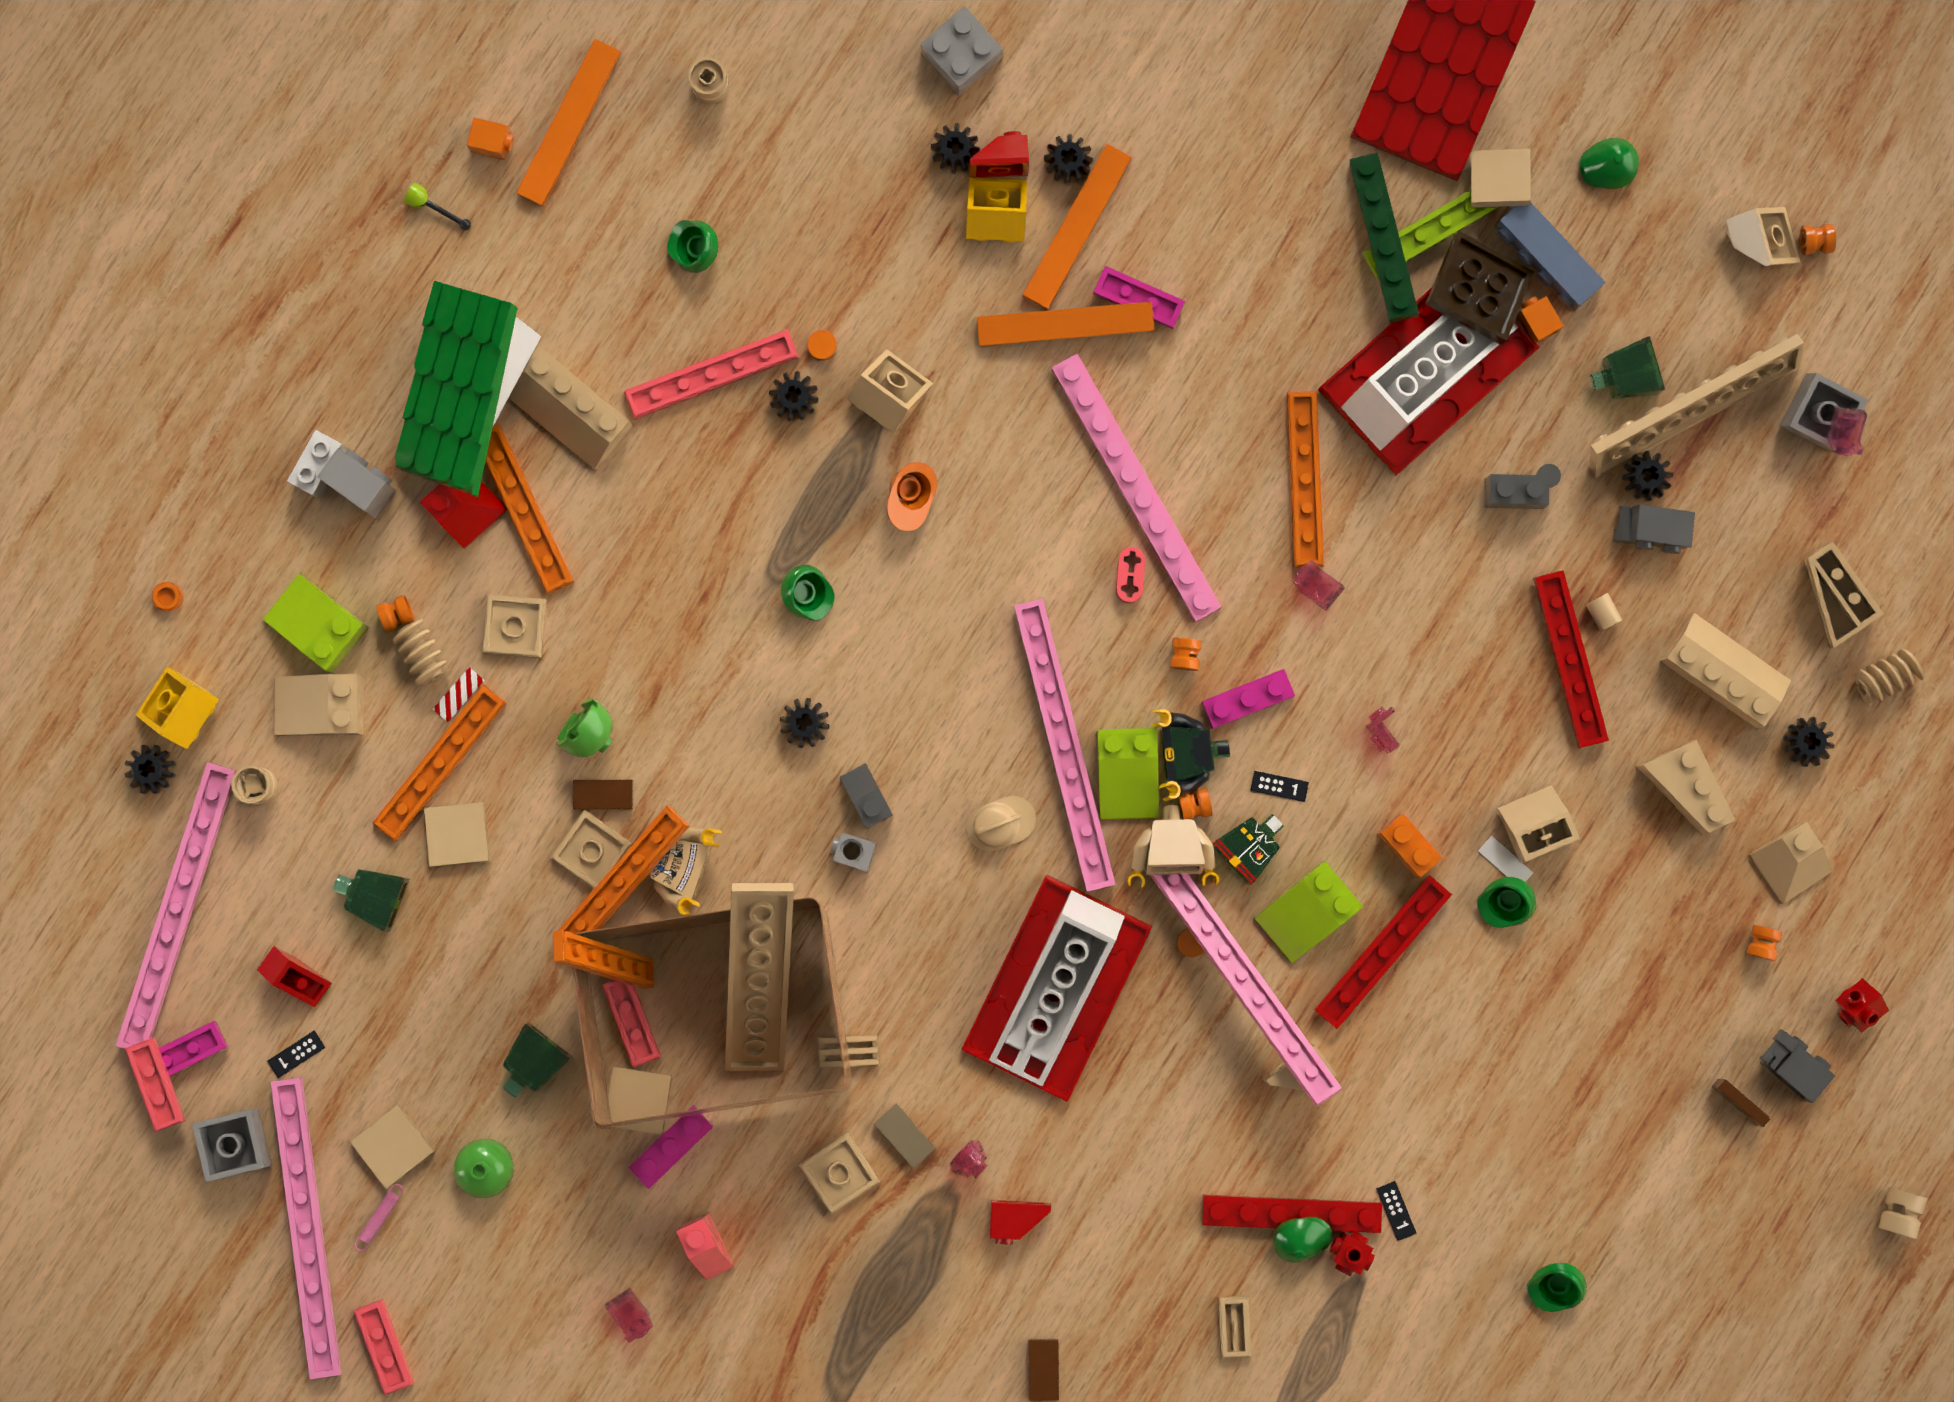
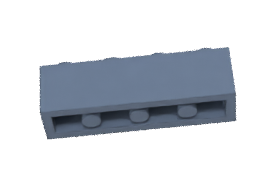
(1550, 255)

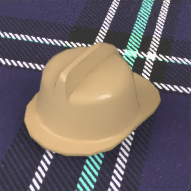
(1001, 823)

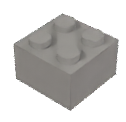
(961, 50)
(1814, 408)
(354, 481)
(231, 1144)

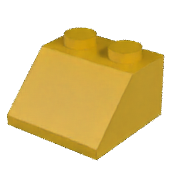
(996, 209)
(177, 707)

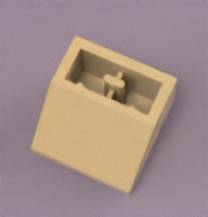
(1537, 824)

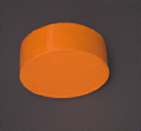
(822, 345)
(167, 596)
(1188, 945)

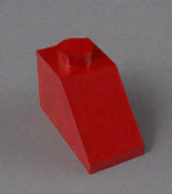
(293, 976)
(1015, 1219)

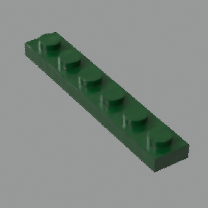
(1383, 238)

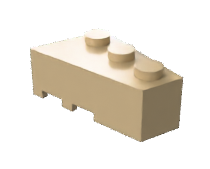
(1839, 594)
(1690, 786)

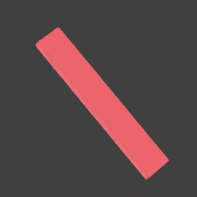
(711, 374)

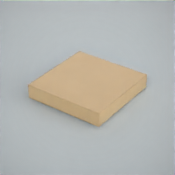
(1500, 178)
(514, 626)
(456, 834)
(590, 849)
(638, 1095)
(392, 1146)
(839, 1173)

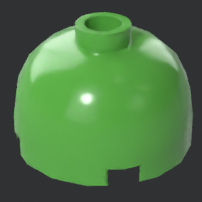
(586, 731)
(483, 1168)

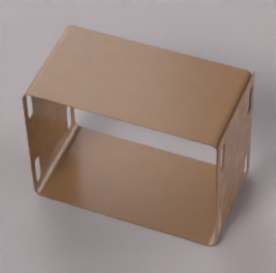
(588, 1024)

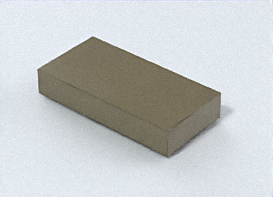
(904, 1135)

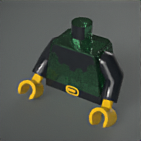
(1187, 752)

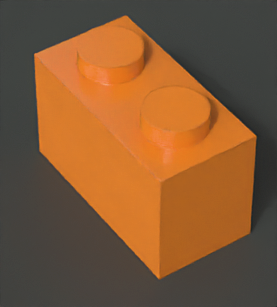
(1409, 846)

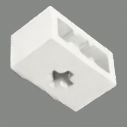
(312, 461)

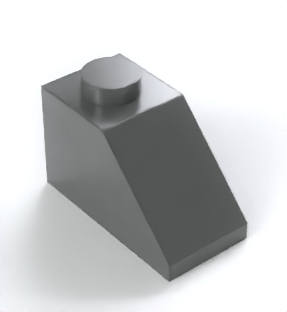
(866, 796)

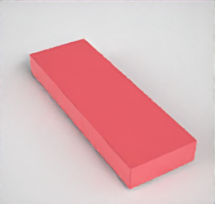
(631, 1022)
(155, 1084)
(383, 1347)

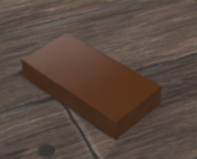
(602, 794)
(1741, 1102)
(1043, 1369)

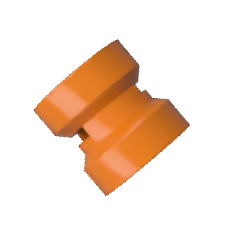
(1817, 239)
(395, 613)
(1185, 654)
(1188, 804)
(1762, 949)

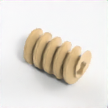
(420, 653)
(1887, 674)

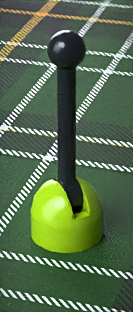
(418, 197)

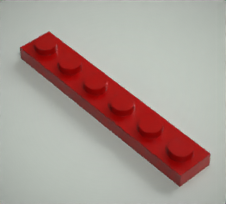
(1571, 659)
(1382, 952)
(1271, 1212)

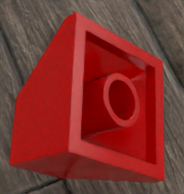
(1002, 157)
(463, 514)

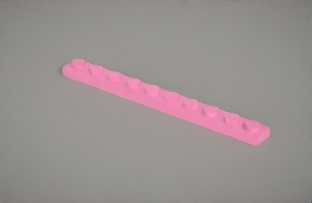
(1136, 487)
(1064, 745)
(177, 906)
(1249, 987)
(306, 1228)

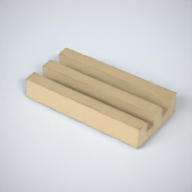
(861, 1062)
(1233, 1301)

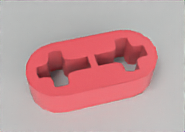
(1137, 575)

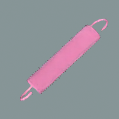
(379, 1217)

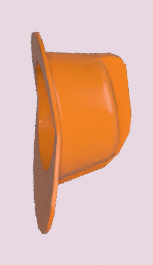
(911, 496)

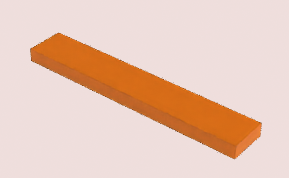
(568, 122)
(1077, 226)
(1065, 323)
(1305, 478)
(526, 513)
(439, 763)
(627, 872)
(603, 959)

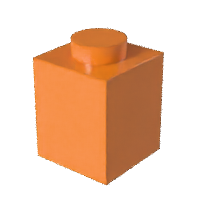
(490, 138)
(1539, 319)

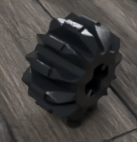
(1066, 149)
(945, 154)
(783, 394)
(1635, 476)
(799, 714)
(1815, 734)
(151, 758)

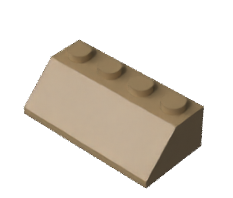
(569, 409)
(1726, 671)

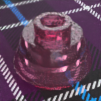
(969, 1160)

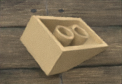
(319, 705)

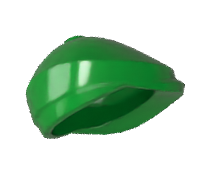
(1609, 164)
(693, 245)
(807, 593)
(1507, 902)
(1301, 1239)
(1557, 1287)

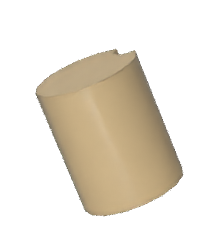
(1604, 612)

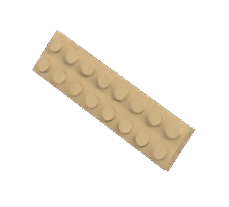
(1696, 406)
(758, 976)

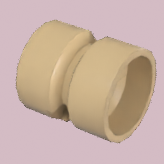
(708, 80)
(254, 785)
(1898, 1223)

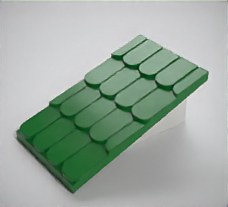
(460, 384)

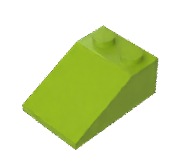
(315, 623)
(1128, 773)
(1308, 911)

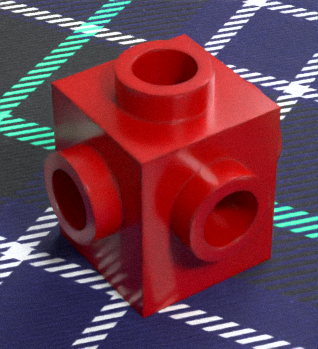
(1861, 1006)
(1343, 1245)

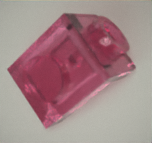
(1847, 431)
(1317, 585)
(1381, 738)
(630, 1315)

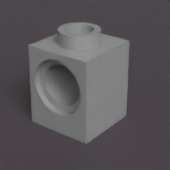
(866, 851)

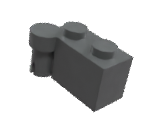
(1521, 490)
(1655, 526)
(1796, 1067)

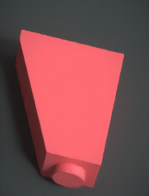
(704, 1246)

